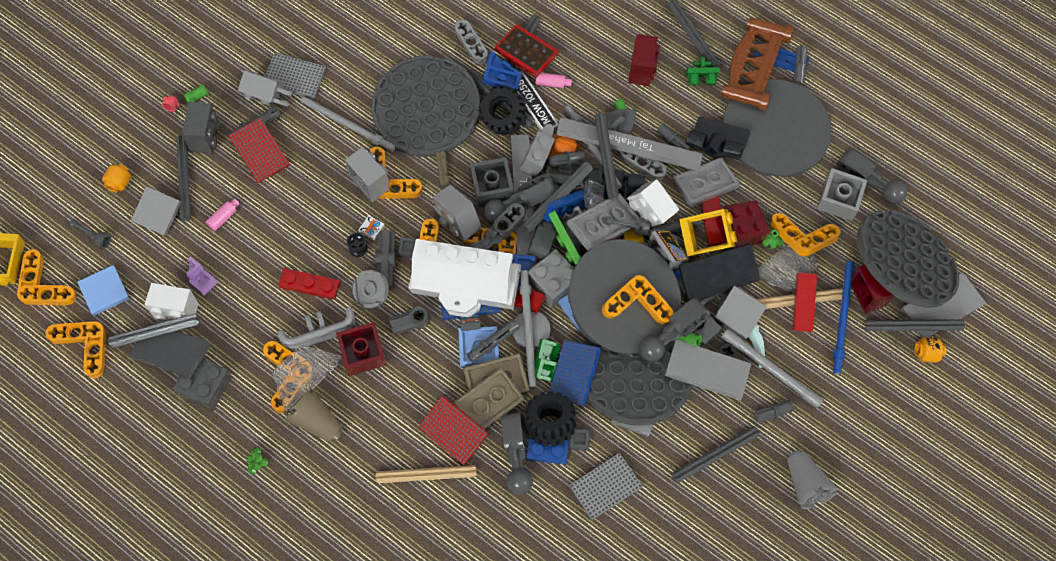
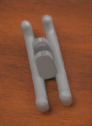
(319, 335)

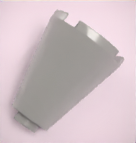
(809, 480)

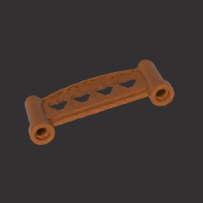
(754, 93)

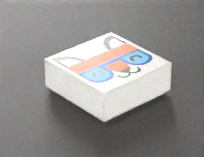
(371, 228)

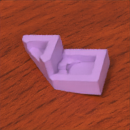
(200, 278)

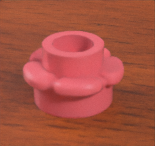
(170, 103)

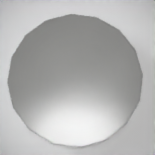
(370, 288)
(540, 329)

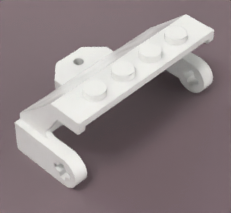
(464, 276)

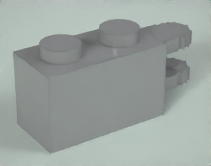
(263, 88)
(538, 151)

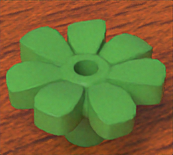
(773, 240)
(256, 461)

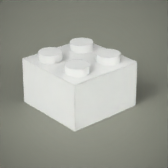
(652, 203)
(170, 302)

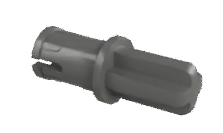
(800, 64)
(672, 137)
(567, 158)
(774, 411)

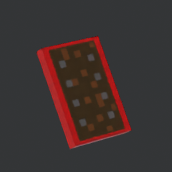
(526, 50)

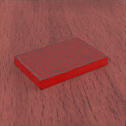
(259, 150)
(453, 430)

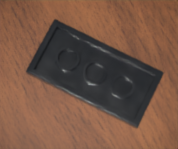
(719, 272)

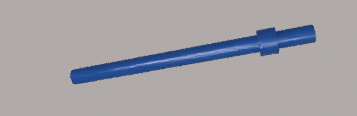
(839, 352)

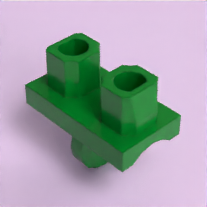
(709, 72)

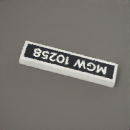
(535, 105)

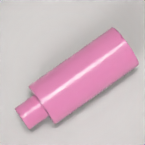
(553, 80)
(222, 214)

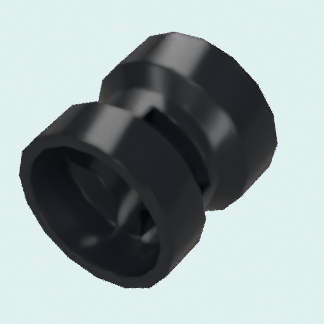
(357, 240)

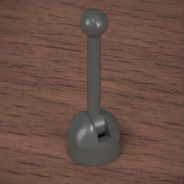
(640, 227)
(100, 239)

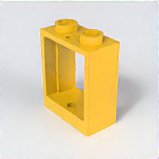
(689, 235)
(17, 243)

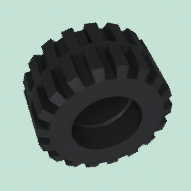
(490, 104)
(550, 405)

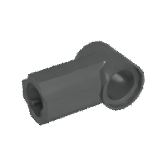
(406, 321)

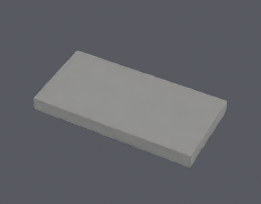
(591, 224)
(960, 305)
(708, 369)

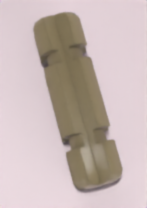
(442, 168)

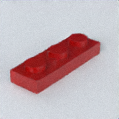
(309, 284)

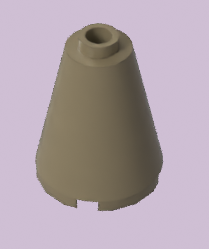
(315, 417)

